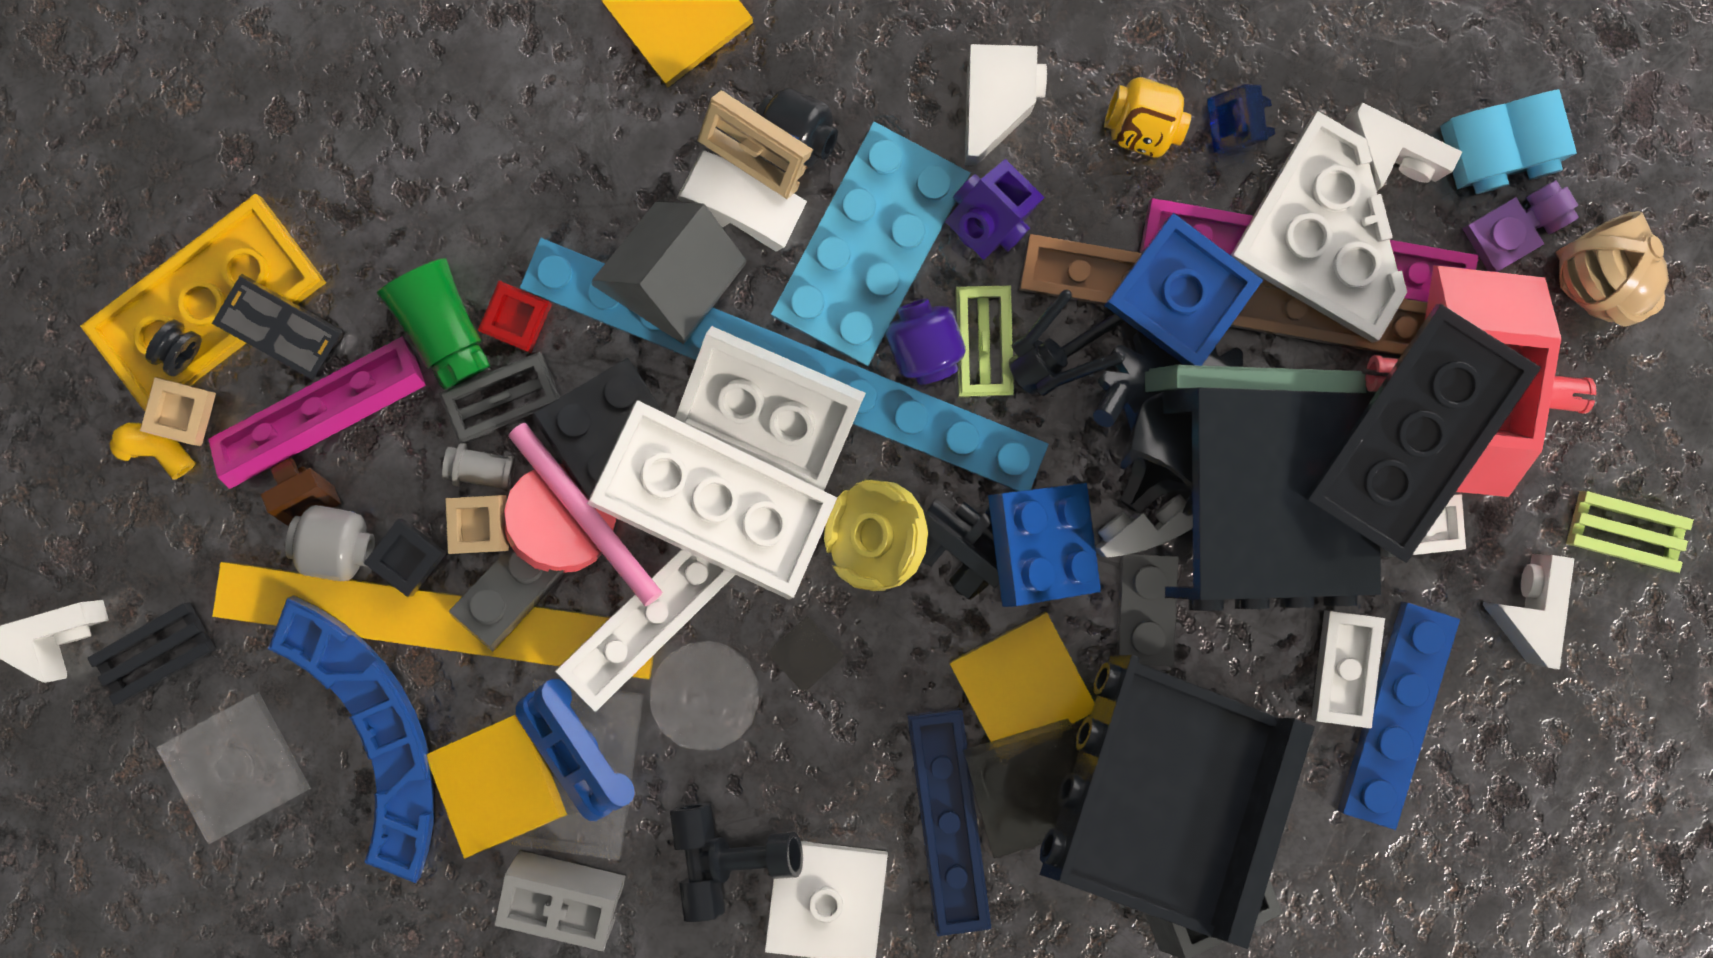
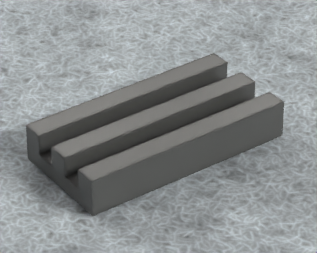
(457, 416)

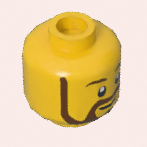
(1147, 117)

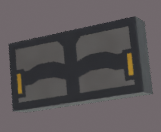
(276, 326)

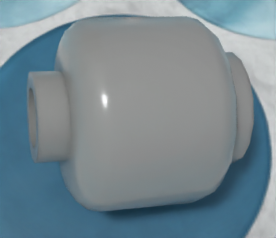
(328, 543)

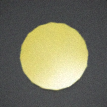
(876, 535)

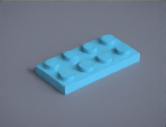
(870, 244)

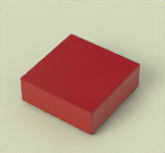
(515, 316)

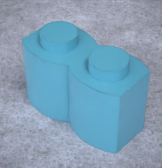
(1509, 140)

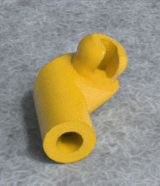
(130, 442)

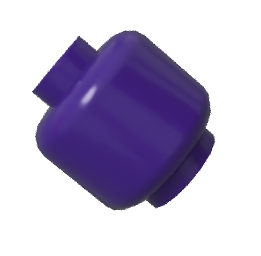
(926, 341)

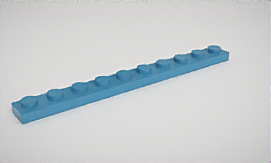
(887, 406)

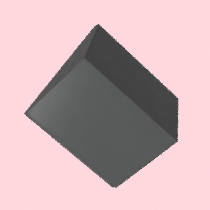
(672, 267)

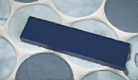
(949, 822)

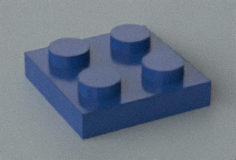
(1183, 292)
(1044, 544)

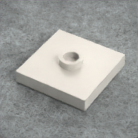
(830, 906)

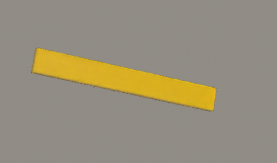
(388, 615)

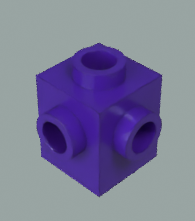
(994, 209)

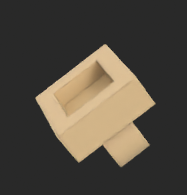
(178, 412)
(476, 524)

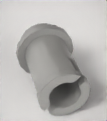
(478, 468)

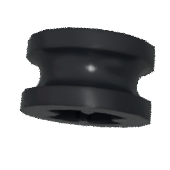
(173, 347)

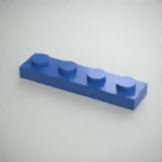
(1401, 715)

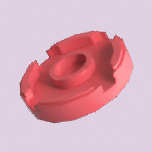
(544, 530)

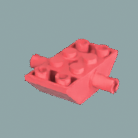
(1523, 318)

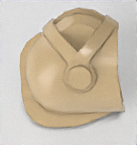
(1616, 270)

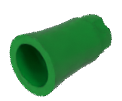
(436, 322)

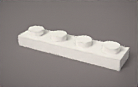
(639, 630)

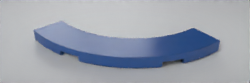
(384, 724)

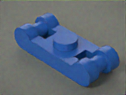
(572, 751)

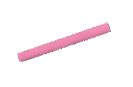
(585, 515)

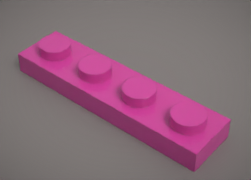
(316, 412)

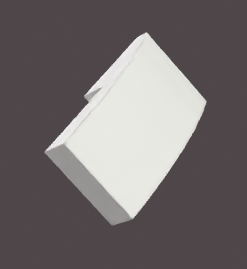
(741, 200)
(1137, 533)

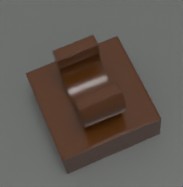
(297, 491)

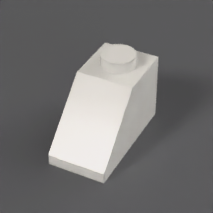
(999, 94)

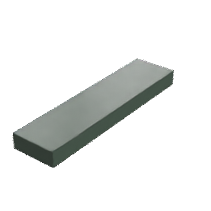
(1195, 376)

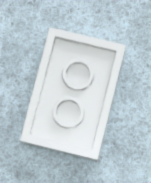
(769, 407)

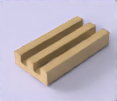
(757, 138)

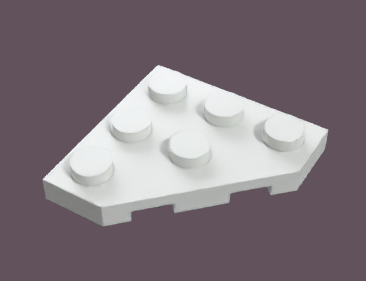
(1327, 232)

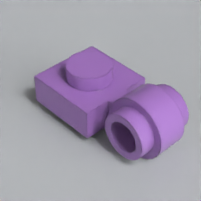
(1511, 232)

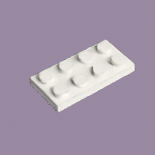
(712, 500)

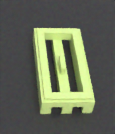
(983, 293)
(1673, 543)

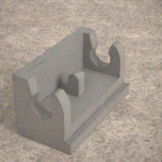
(559, 900)

